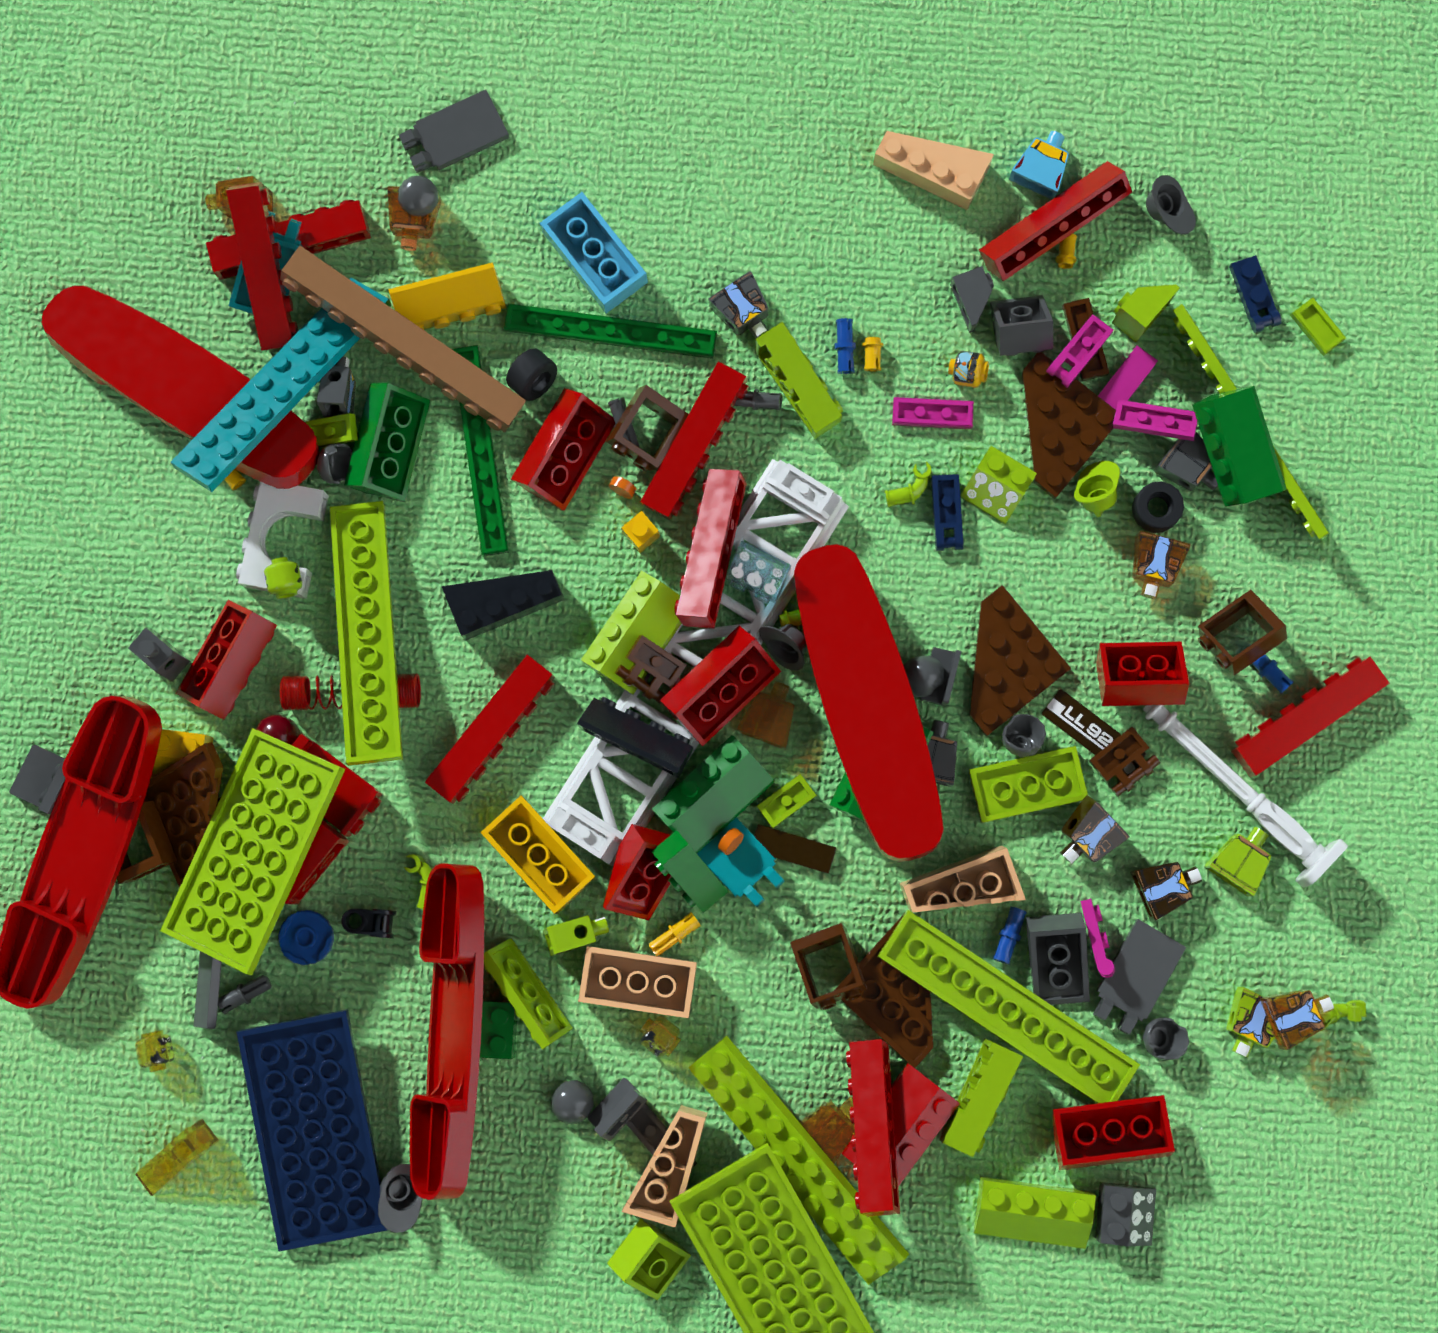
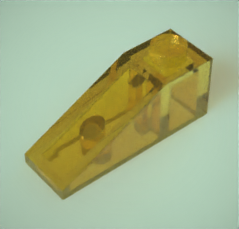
(177, 1156)

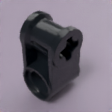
(371, 922)

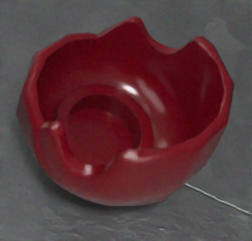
(280, 728)

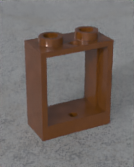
(662, 407)
(1246, 604)
(159, 844)
(816, 942)

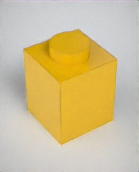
(640, 532)

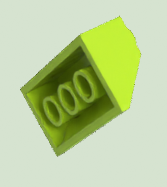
(643, 611)
(1034, 1212)

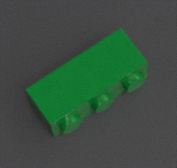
(688, 872)

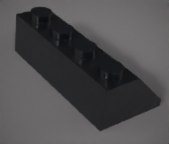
(635, 736)

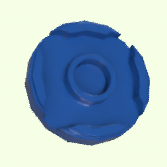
(306, 937)

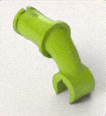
(910, 493)
(423, 870)
(1352, 1009)

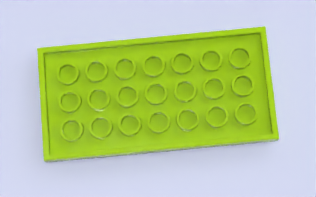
(252, 851)
(767, 1251)

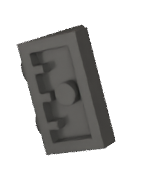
(40, 779)

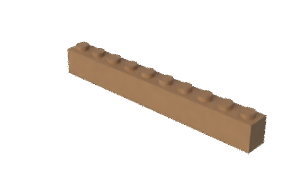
(401, 339)

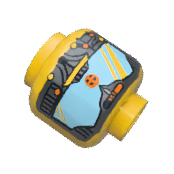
(969, 369)

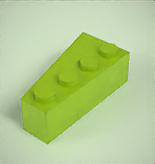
(798, 380)
(980, 1097)

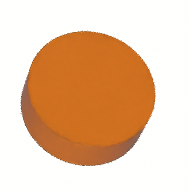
(622, 487)
(730, 841)

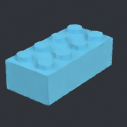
(594, 252)

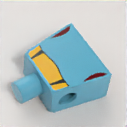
(1042, 165)

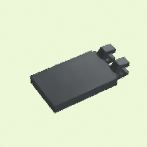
(455, 132)
(1139, 976)

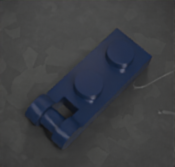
(1254, 293)
(947, 511)

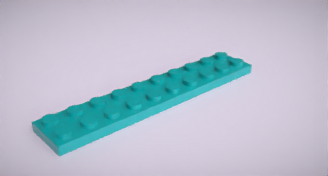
(267, 398)

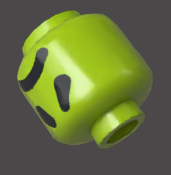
(283, 578)

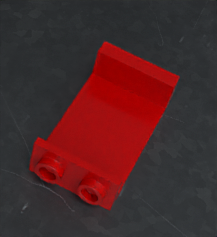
(352, 797)

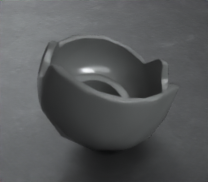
(418, 196)
(334, 462)
(924, 675)
(1024, 735)
(1165, 1039)
(572, 1102)

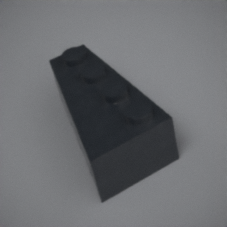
(497, 601)

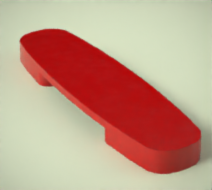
(169, 377)
(868, 703)
(79, 850)
(446, 1114)

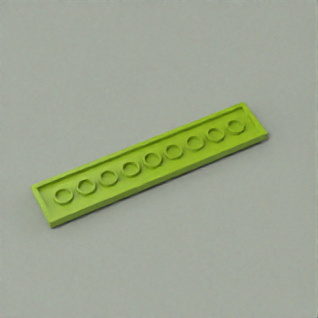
(1215, 369)
(365, 634)
(1008, 1010)
(810, 1171)

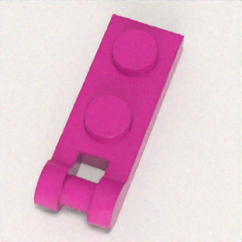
(1080, 350)
(1098, 940)

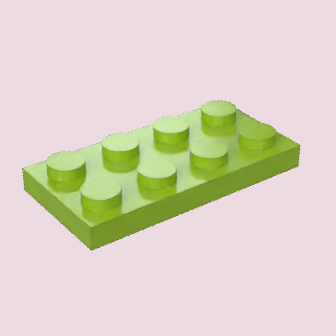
(1028, 784)
(526, 993)

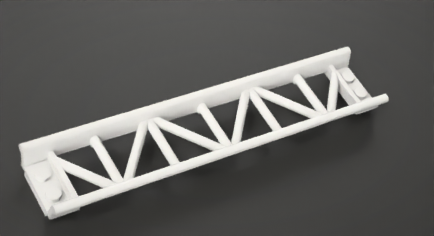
(815, 504)

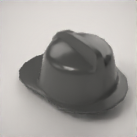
(1170, 206)
(785, 645)
(398, 1201)

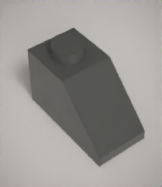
(972, 294)

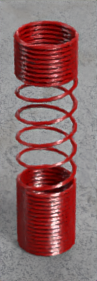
(296, 692)

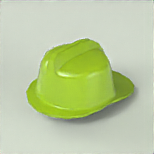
(1098, 486)

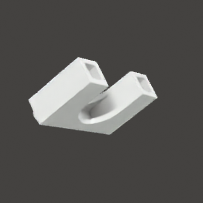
(270, 507)

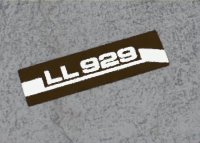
(1082, 724)

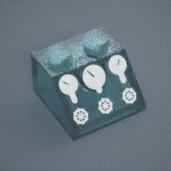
(758, 573)

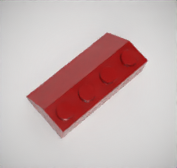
(564, 449)
(226, 659)
(721, 685)
(918, 1114)
(1112, 1132)

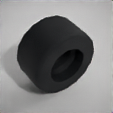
(531, 374)
(1170, 495)

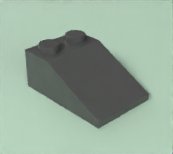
(1058, 958)

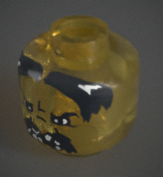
(660, 1036)
(154, 1050)

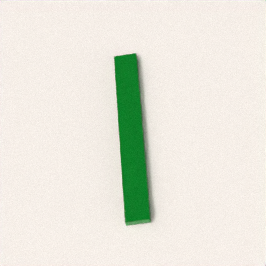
(610, 331)
(483, 473)

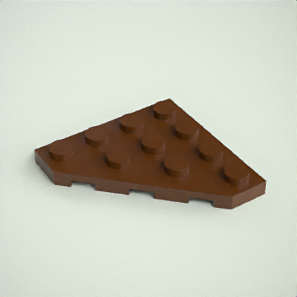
(1062, 425)
(1010, 662)
(186, 802)
(893, 1005)

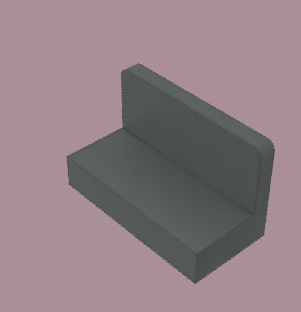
(949, 662)
(616, 1109)

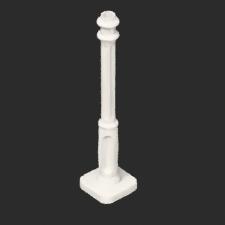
(1271, 817)

